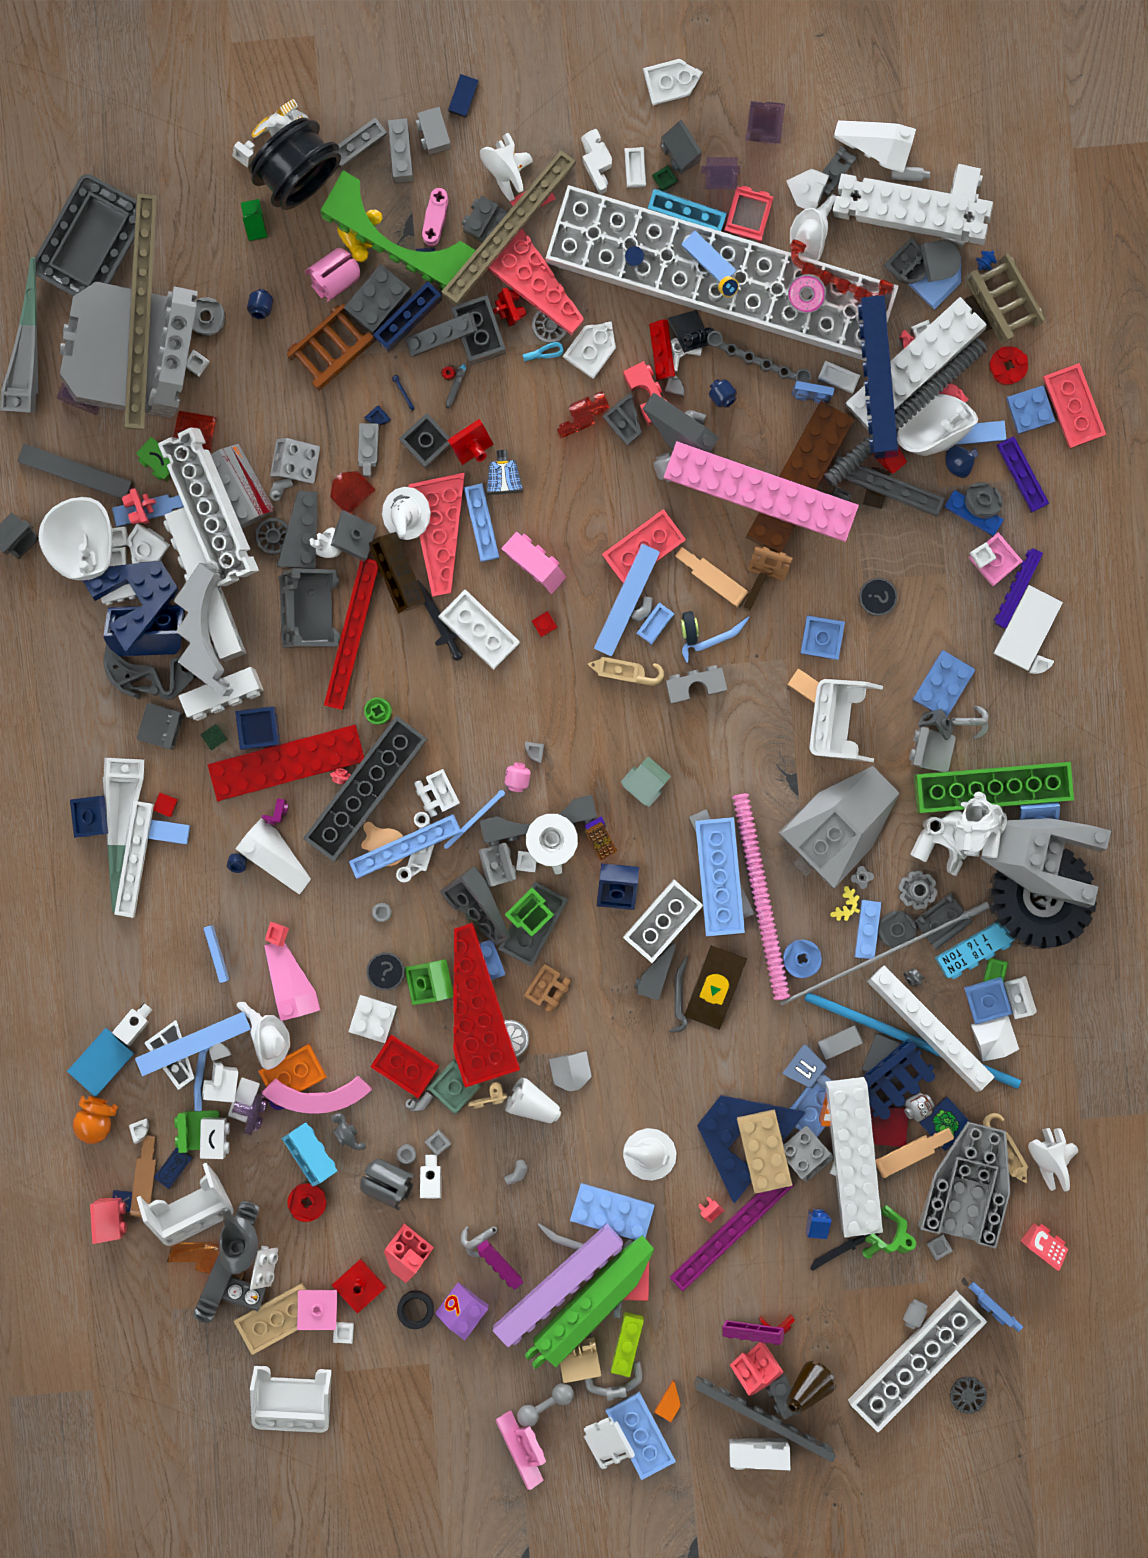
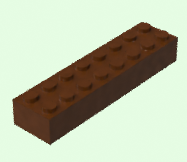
(804, 467)

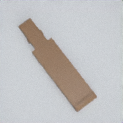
(144, 1176)

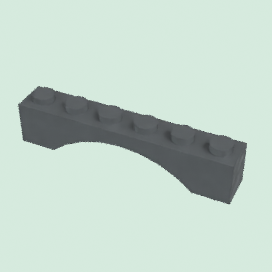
(498, 828)

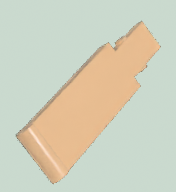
(713, 577)
(912, 1152)

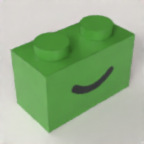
(151, 456)

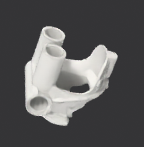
(980, 828)
(944, 835)

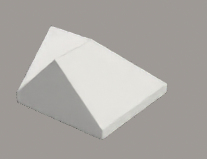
(995, 1038)

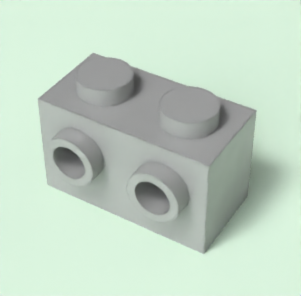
(434, 131)

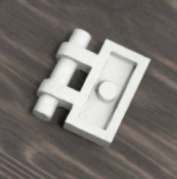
(442, 790)

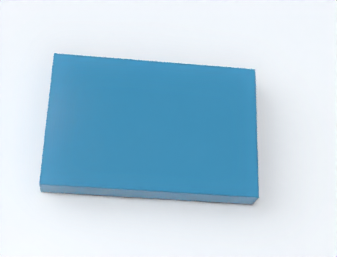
(100, 1062)

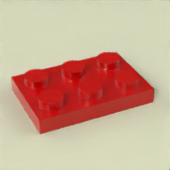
(404, 1066)

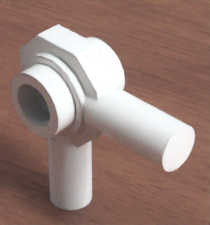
(677, 352)

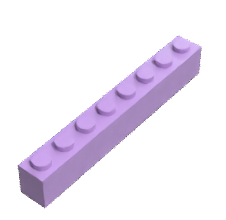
(557, 1285)

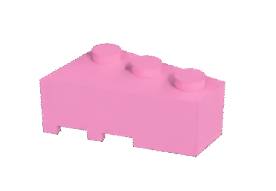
(534, 561)

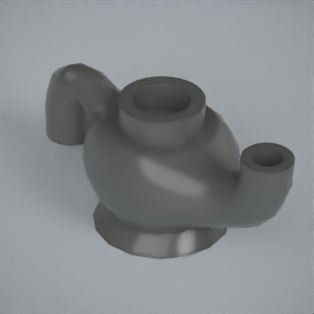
(346, 1133)

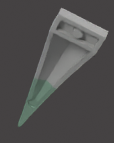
(21, 378)

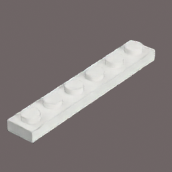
(134, 859)

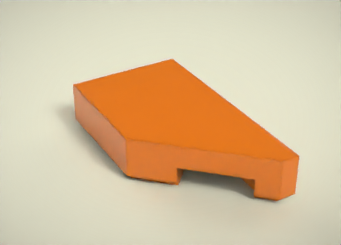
(669, 1403)

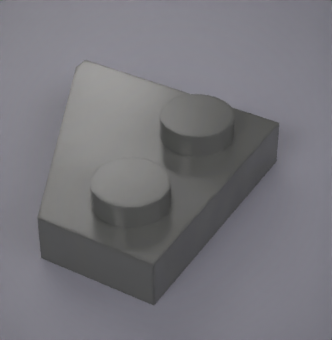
(624, 420)

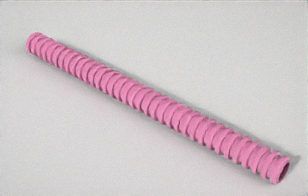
(761, 897)

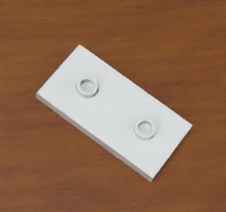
(479, 629)

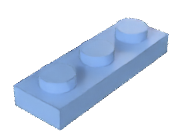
(867, 929)

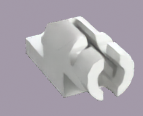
(597, 160)

